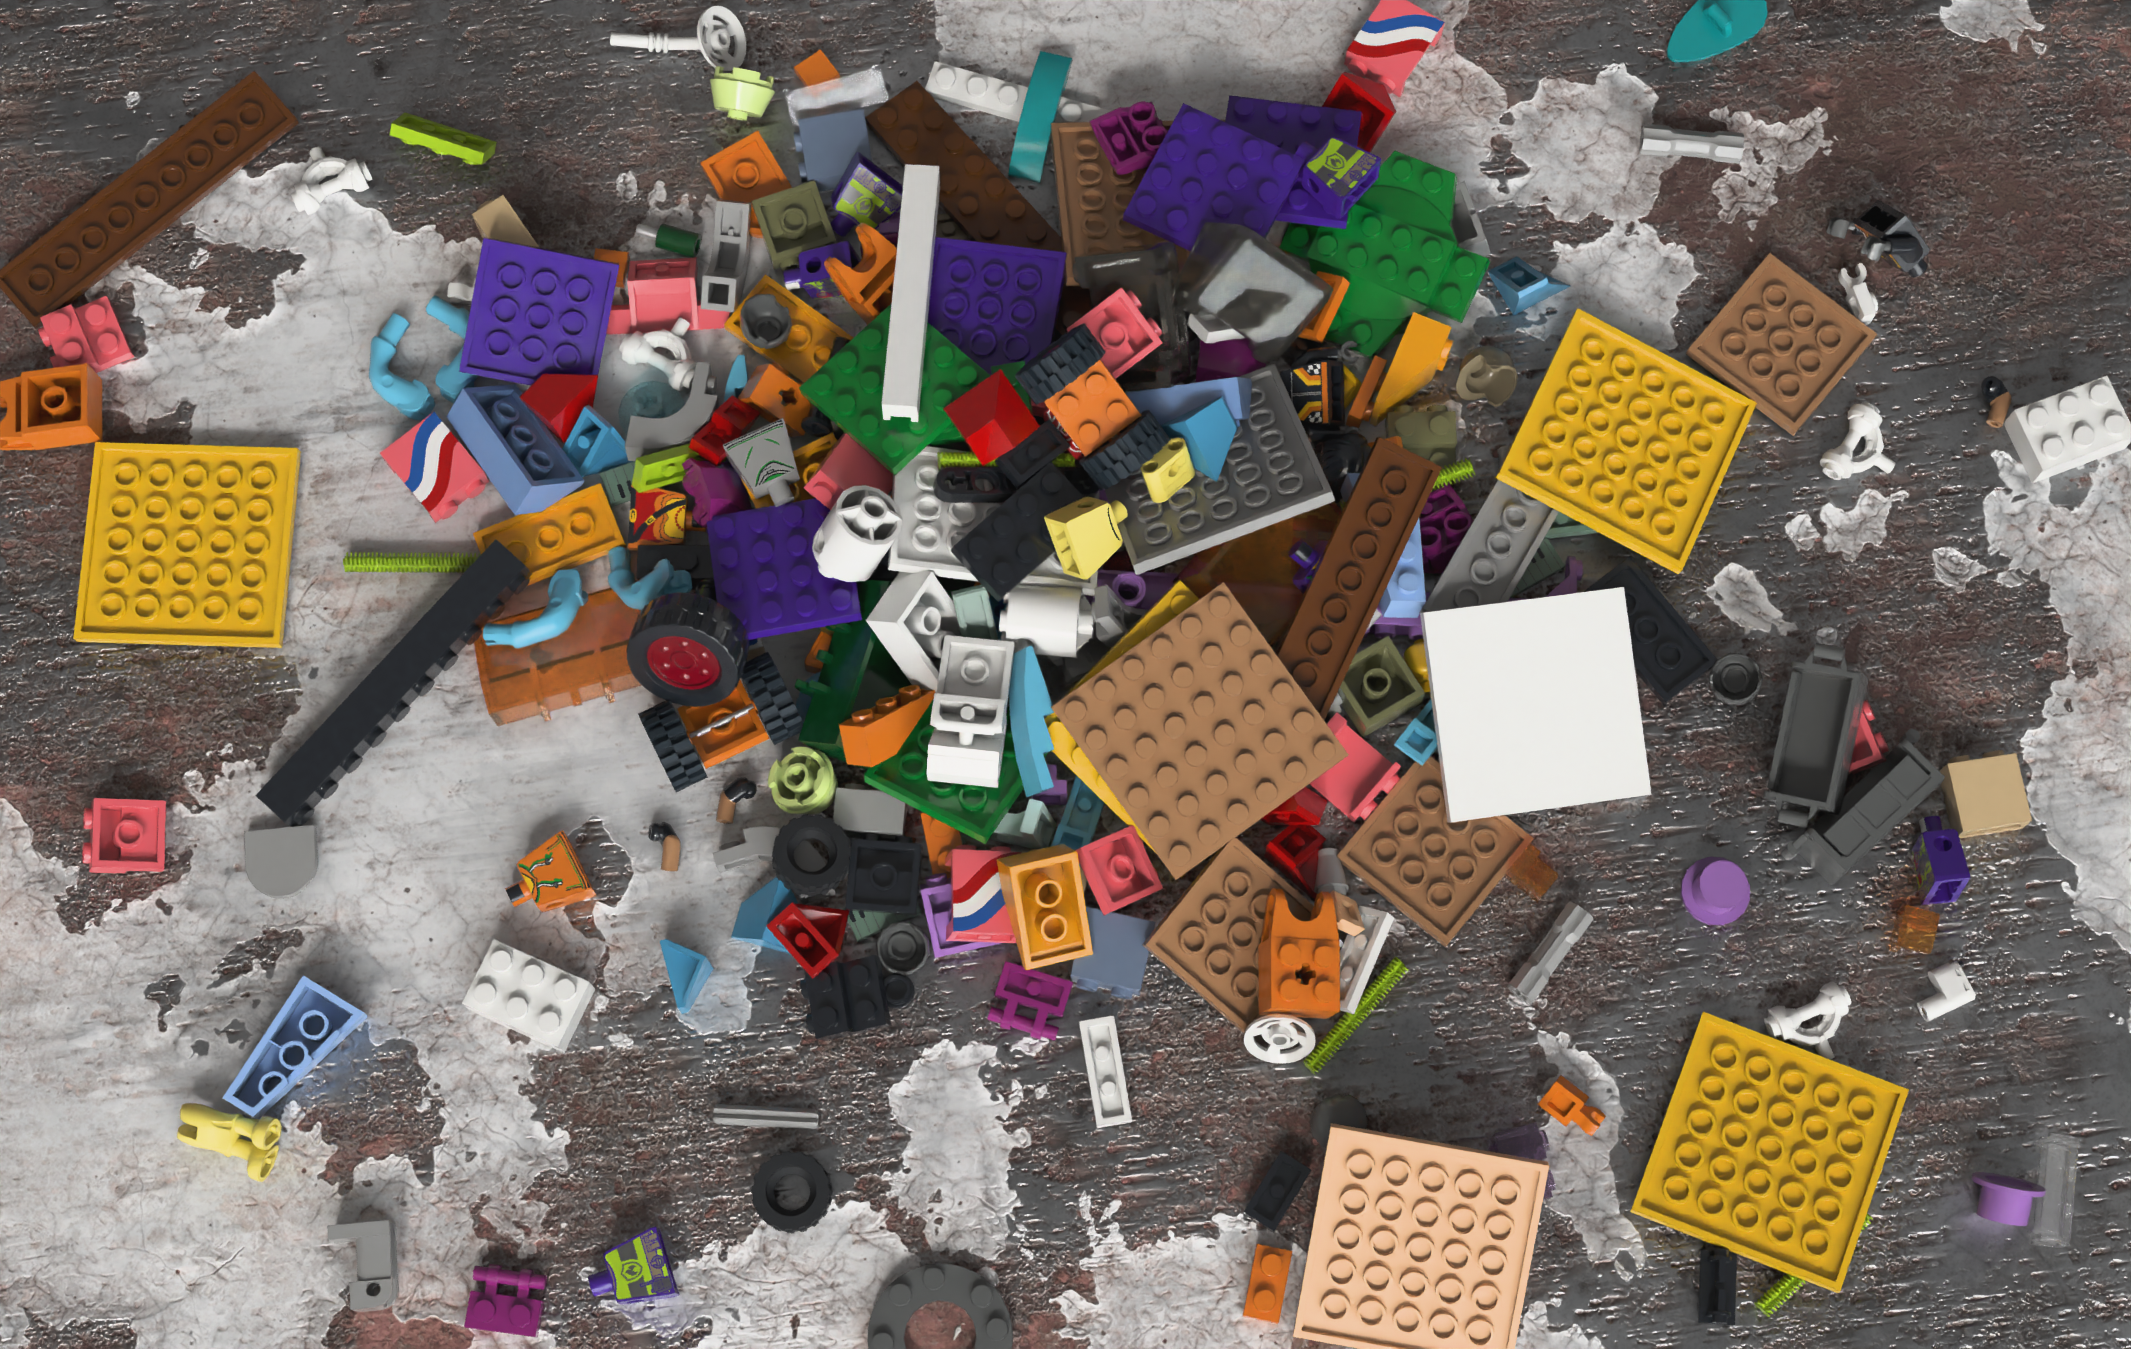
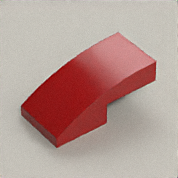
(728, 423)

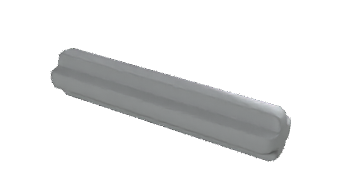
(766, 1116)

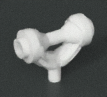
(350, 176)
(639, 349)
(1863, 421)
(1830, 1003)

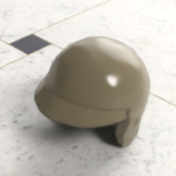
(1487, 374)

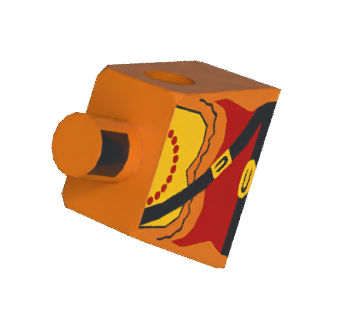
(659, 518)

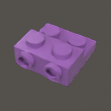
(938, 911)

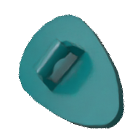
(1715, 27)

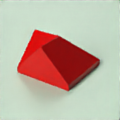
(1365, 96)
(991, 418)

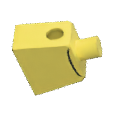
(1086, 534)

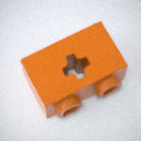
(763, 396)

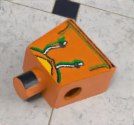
(551, 876)

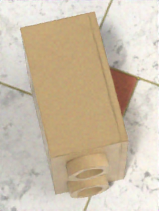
(499, 221)
(1985, 794)

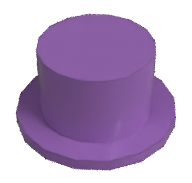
(1715, 891)
(2005, 1198)

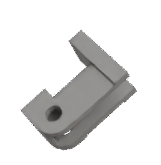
(375, 1262)

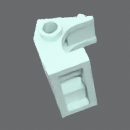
(1029, 829)

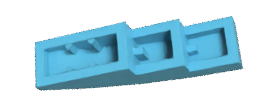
(1028, 707)

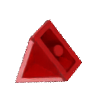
(560, 400)
(1300, 809)
(1296, 855)
(810, 934)

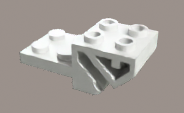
(970, 711)

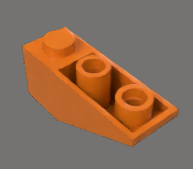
(880, 731)

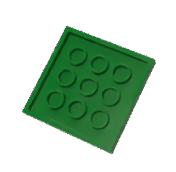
(852, 390)
(962, 806)

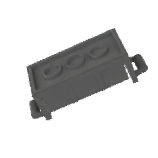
(1816, 737)
(1868, 811)

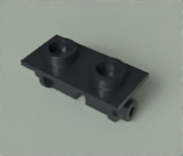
(1717, 1287)

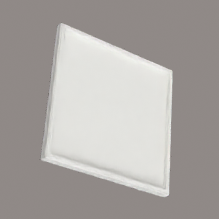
(1535, 704)

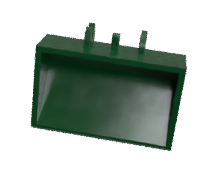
(852, 678)

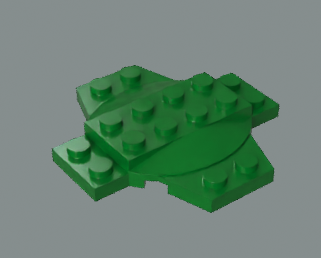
(1394, 255)

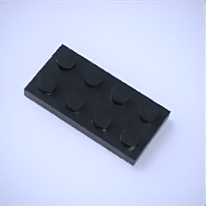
(1015, 535)
(1663, 645)

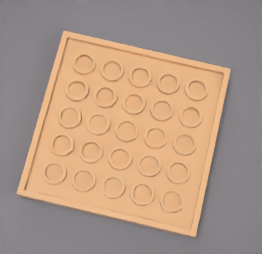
(1418, 1244)

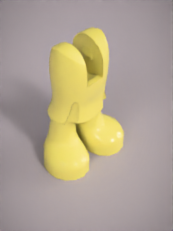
(223, 1132)

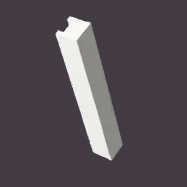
(911, 292)

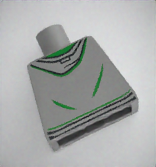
(765, 462)

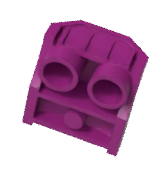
(1129, 136)
(1225, 360)
(715, 489)
(1442, 528)

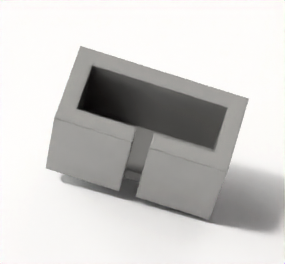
(1464, 217)
(869, 812)

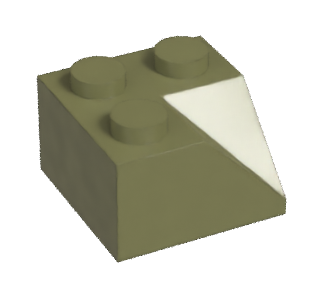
(1379, 687)

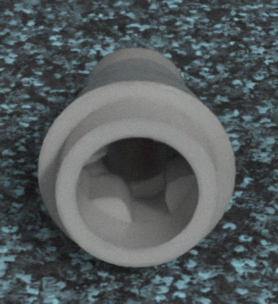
(1330, 873)

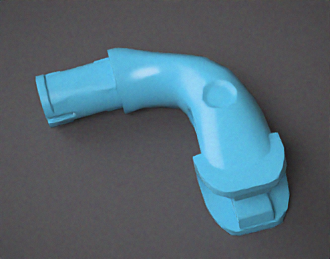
(448, 377)
(408, 397)
(655, 584)
(563, 605)

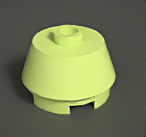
(741, 92)
(803, 782)

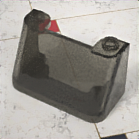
(1151, 275)
(1250, 288)

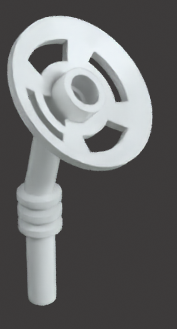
(708, 43)
(1276, 1031)

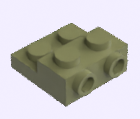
(793, 224)
(1425, 433)

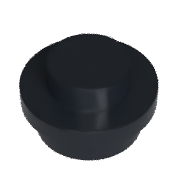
(898, 990)

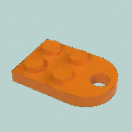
(745, 174)

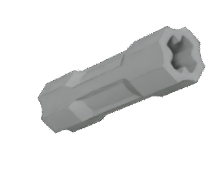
(1717, 146)
(1550, 952)

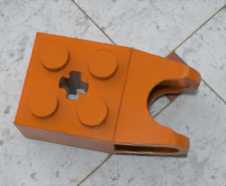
(870, 283)
(51, 408)
(1303, 948)

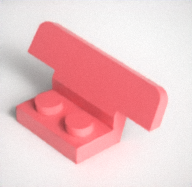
(660, 295)

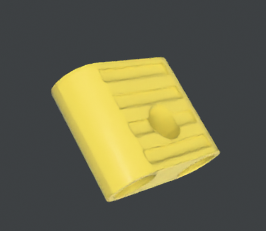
(1168, 470)

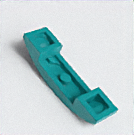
(1038, 113)

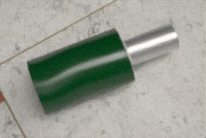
(672, 239)

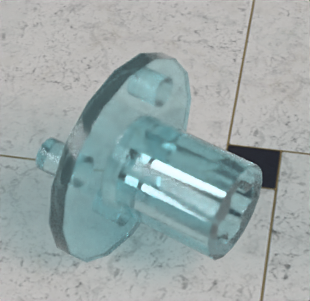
(649, 400)

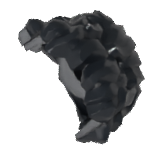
(1341, 456)

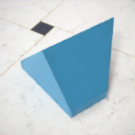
(1523, 285)
(1207, 434)
(594, 444)
(761, 910)
(686, 971)

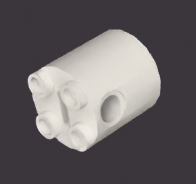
(856, 534)
(1048, 618)

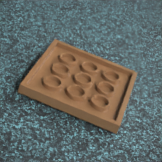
(1781, 344)
(1428, 865)
(1217, 927)

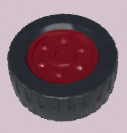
(688, 647)

